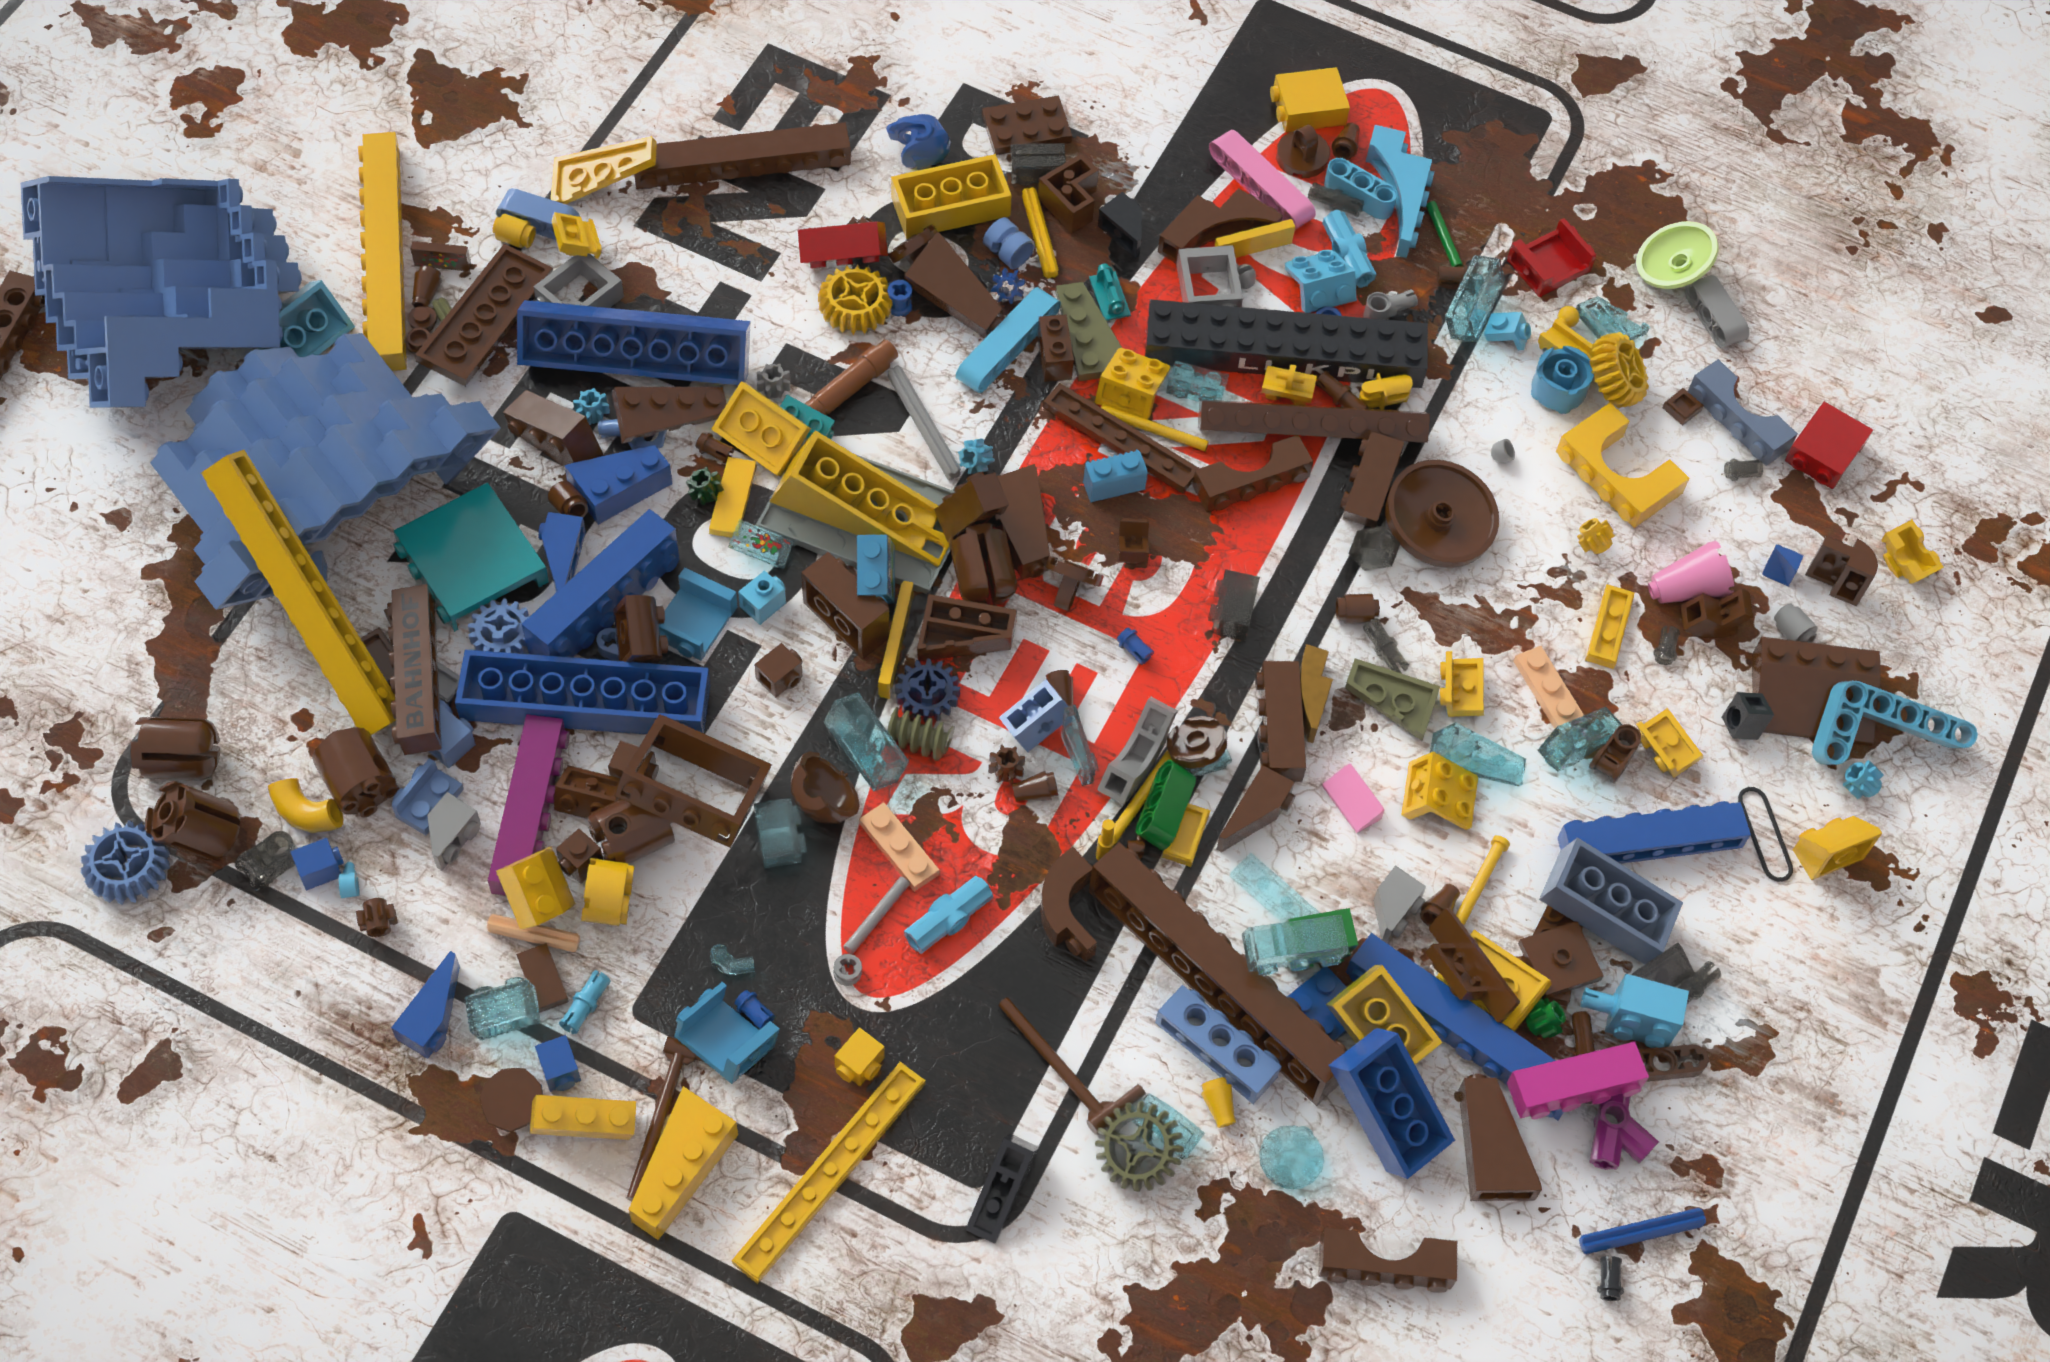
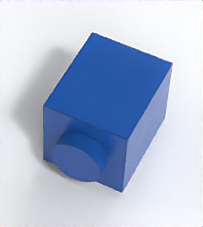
(317, 863)
(558, 1064)

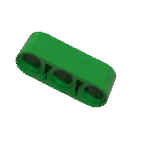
(1165, 805)

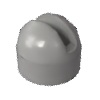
(1248, 277)
(1503, 451)

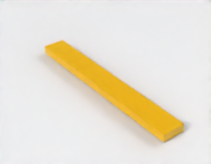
(828, 1173)

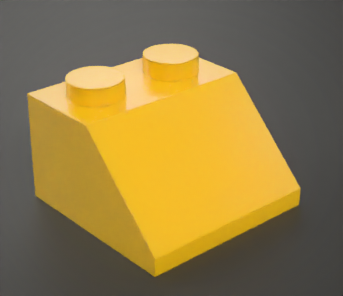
(1835, 845)
(536, 888)

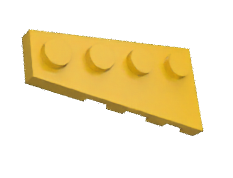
(597, 168)

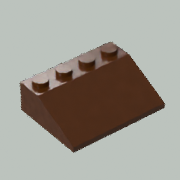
(1799, 679)

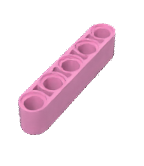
(1261, 178)

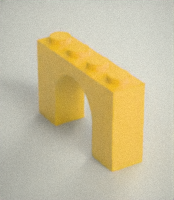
(1631, 497)

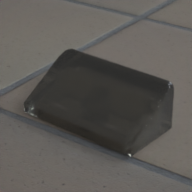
(1667, 968)

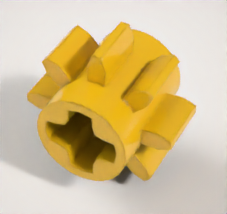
(1595, 536)

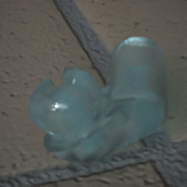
(728, 964)

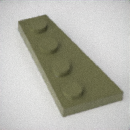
(1089, 332)

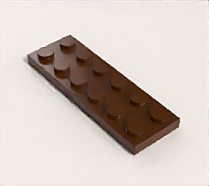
(482, 315)

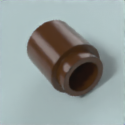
(567, 499)
(1357, 608)

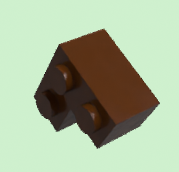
(1068, 192)

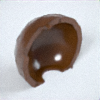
(823, 790)

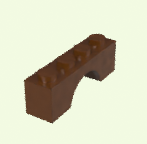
(1221, 485)
(1346, 1257)

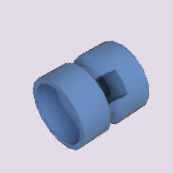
(1009, 243)

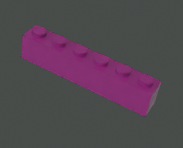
(529, 794)

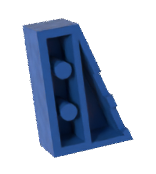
(619, 480)

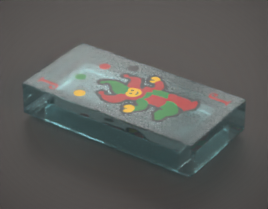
(760, 544)

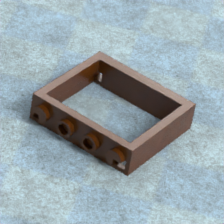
(702, 752)

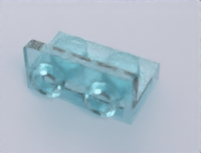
(1196, 382)

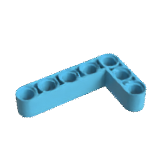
(1888, 714)

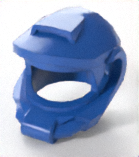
(926, 144)

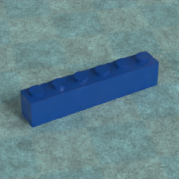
(1663, 832)

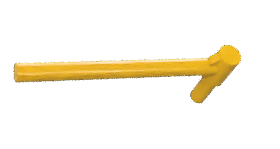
(1113, 831)

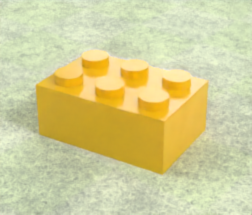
(1380, 1003)

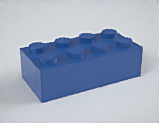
(1392, 1102)

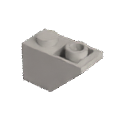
(450, 827)
(1395, 900)

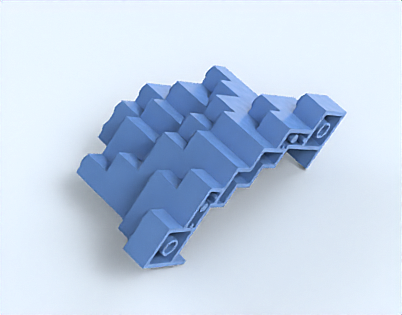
(152, 272)
(325, 441)

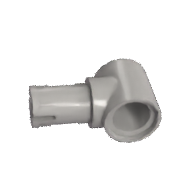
(1385, 306)

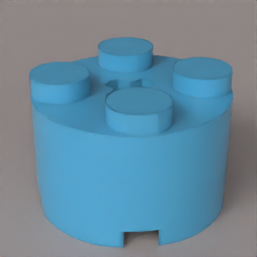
(1562, 379)

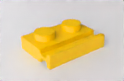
(576, 236)

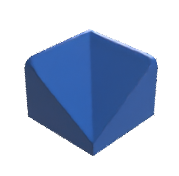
(1782, 565)

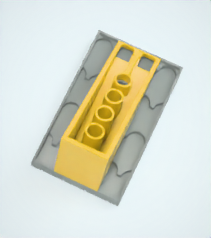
(836, 495)

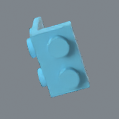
(1323, 280)

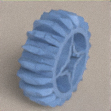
(107, 859)

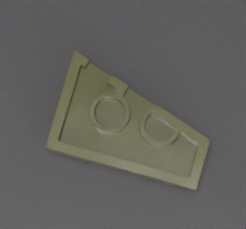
(1395, 695)

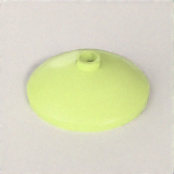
(1677, 255)

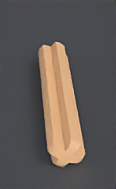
(538, 934)

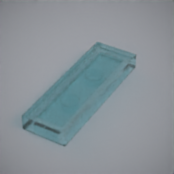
(1270, 890)

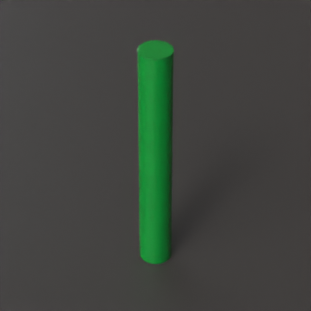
(1444, 234)

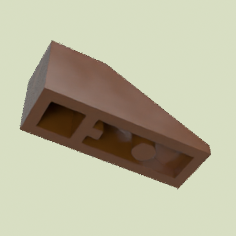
(1258, 808)

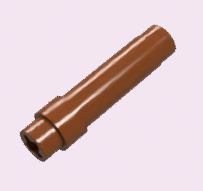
(868, 366)

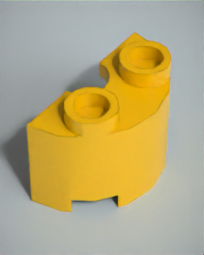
(1907, 554)

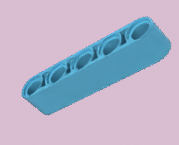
(1006, 340)

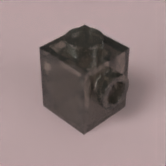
(1374, 548)

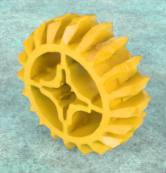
(852, 307)
(1619, 370)

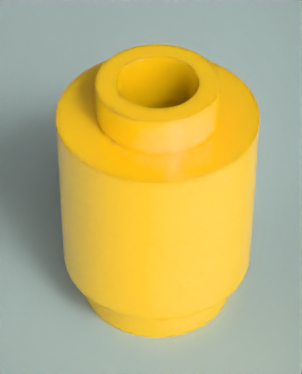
(514, 231)

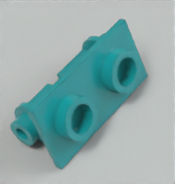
(1109, 293)
(809, 416)

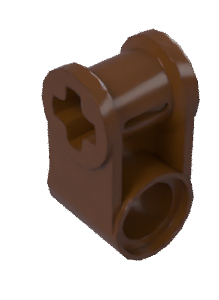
(1615, 756)

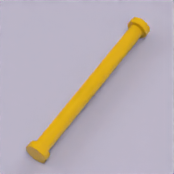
(1499, 845)

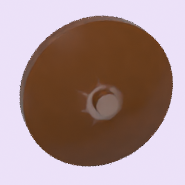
(1442, 513)

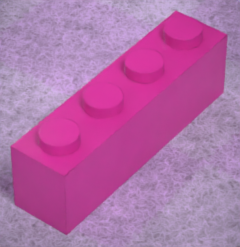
(1577, 1080)

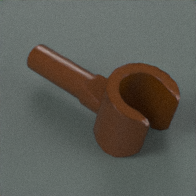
(1138, 846)

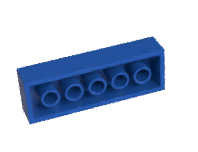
(587, 601)

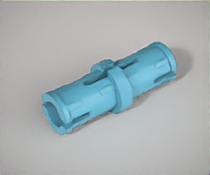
(584, 1002)

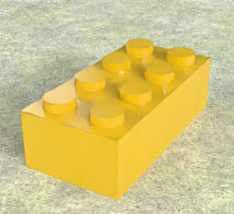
(951, 195)

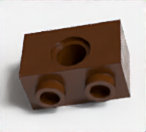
(1055, 348)

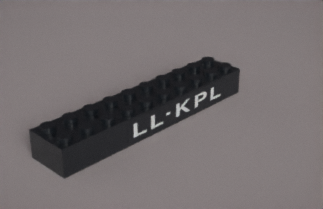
(1253, 338)

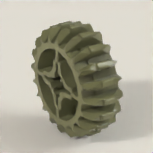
(1112, 1135)

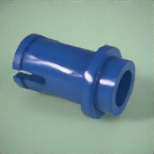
(1134, 645)
(753, 1009)

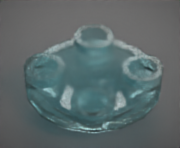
(1291, 1157)

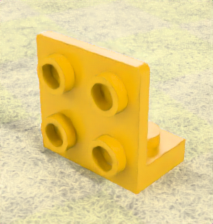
(1131, 382)
(1440, 788)

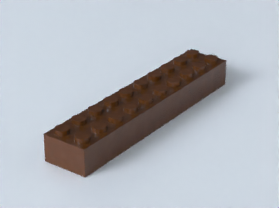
(1216, 970)

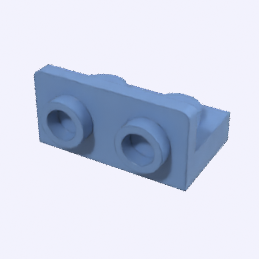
(422, 794)

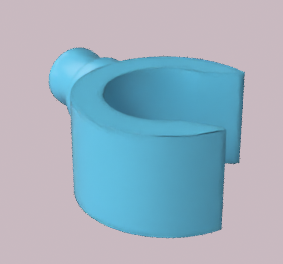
(349, 881)

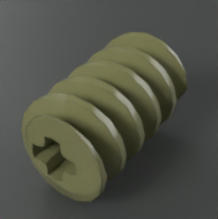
(920, 735)

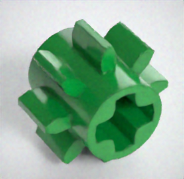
(1546, 1018)

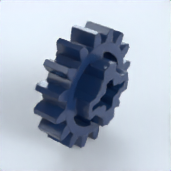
(912, 695)

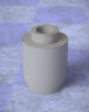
(1795, 624)

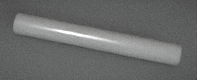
(876, 915)

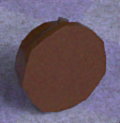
(509, 1097)

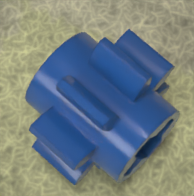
(1004, 292)

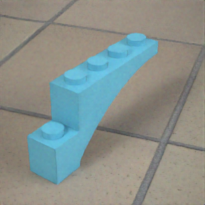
(1409, 177)

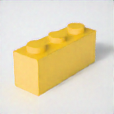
(583, 1117)

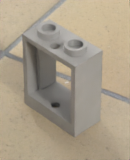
(1207, 261)
(608, 283)

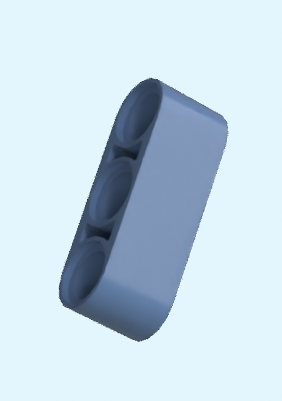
(533, 209)

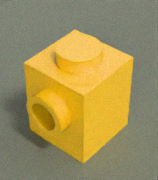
(859, 1058)

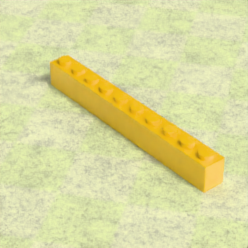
(383, 248)
(301, 590)

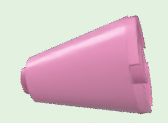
(1693, 575)

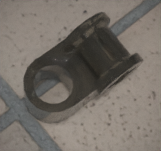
(265, 859)

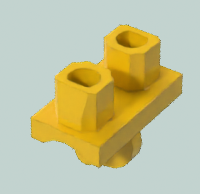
(1288, 384)

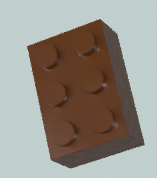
(832, 596)

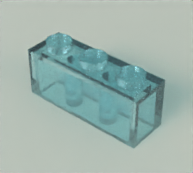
(1475, 298)
(866, 741)
(1295, 944)

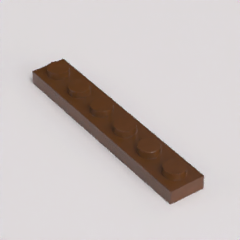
(1120, 436)

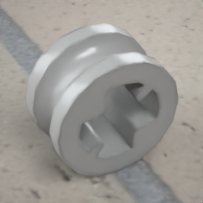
(847, 980)

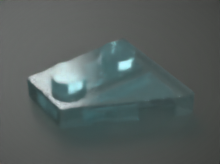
(1606, 319)

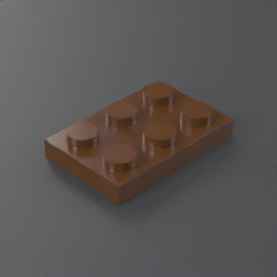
(1026, 123)

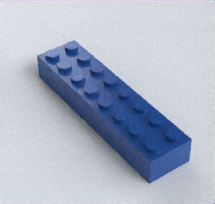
(633, 342)
(580, 691)

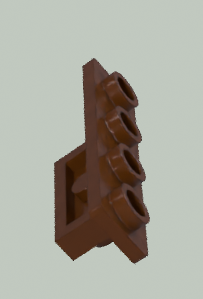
(1468, 968)

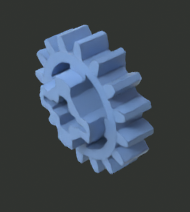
(499, 628)

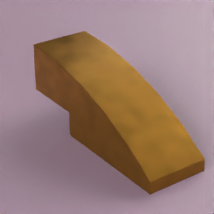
(1314, 689)

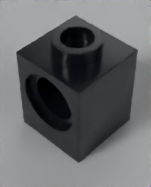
(1747, 716)

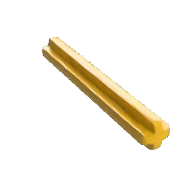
(1040, 232)

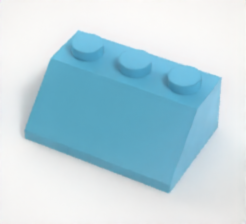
(312, 320)

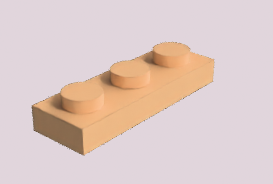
(1547, 686)
(899, 846)

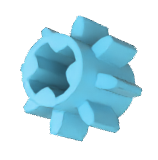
(592, 405)
(976, 456)
(1863, 779)

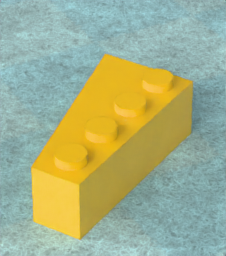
(683, 1158)

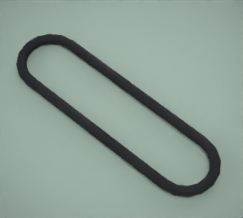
(1777, 831)

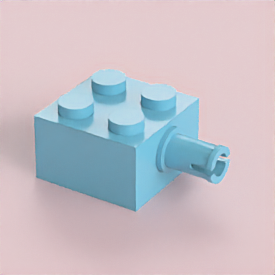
(1641, 1010)

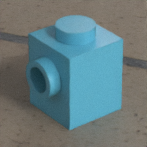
(762, 597)

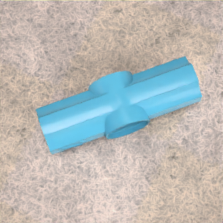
(1349, 246)
(948, 914)

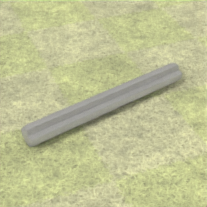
(924, 423)

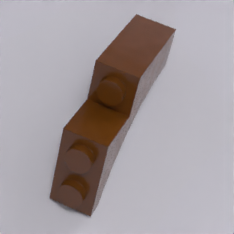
(1205, 222)

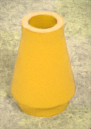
(1219, 1100)

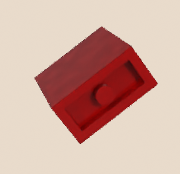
(1552, 258)
(1828, 445)

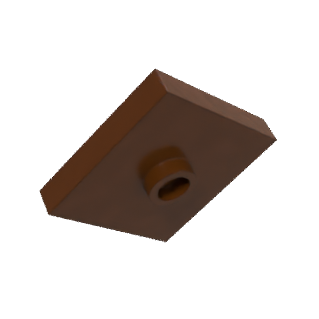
(1562, 957)

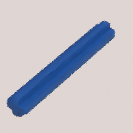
(1642, 1231)

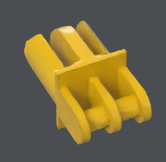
(1386, 391)

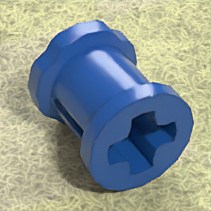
(900, 294)

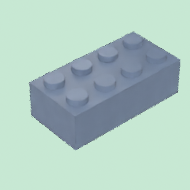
(1611, 901)

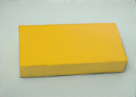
(1188, 836)

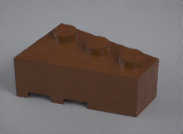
(1371, 479)

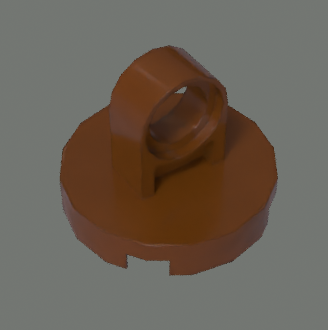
(1303, 152)
(913, 246)
(1071, 580)

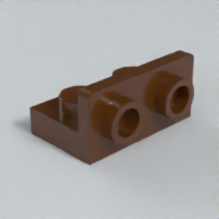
(584, 791)

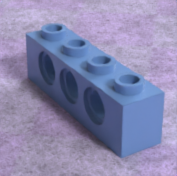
(1248, 1081)

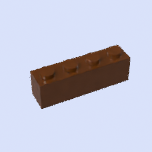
(1281, 718)

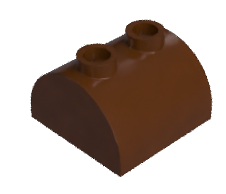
(638, 629)

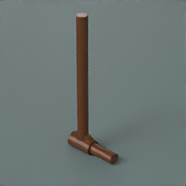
(678, 1056)
(1097, 1110)

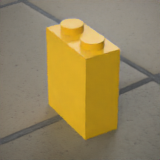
(1310, 99)

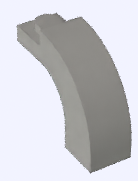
(1140, 753)

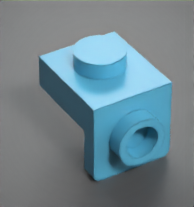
(1508, 327)

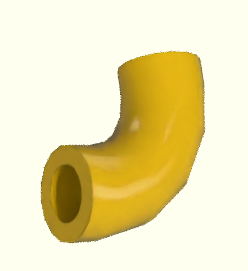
(302, 812)

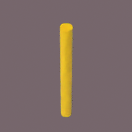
(1158, 429)

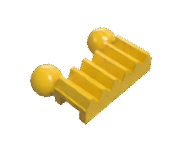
(1562, 335)

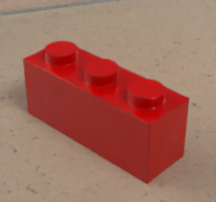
(842, 244)

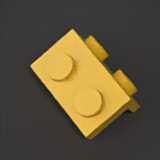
(1463, 686)
(1669, 742)

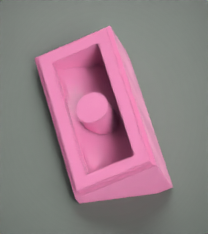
(1354, 798)

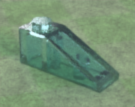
(1578, 738)
(1479, 754)

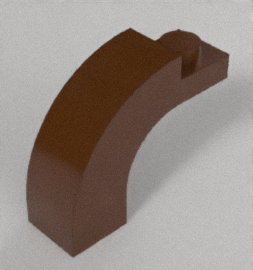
(1061, 883)

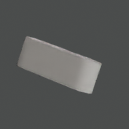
(1717, 311)

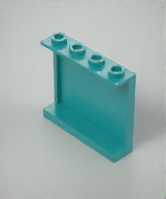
(468, 553)

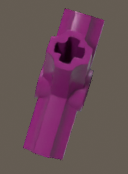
(1612, 1138)

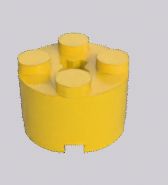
(607, 892)

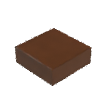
(1682, 406)

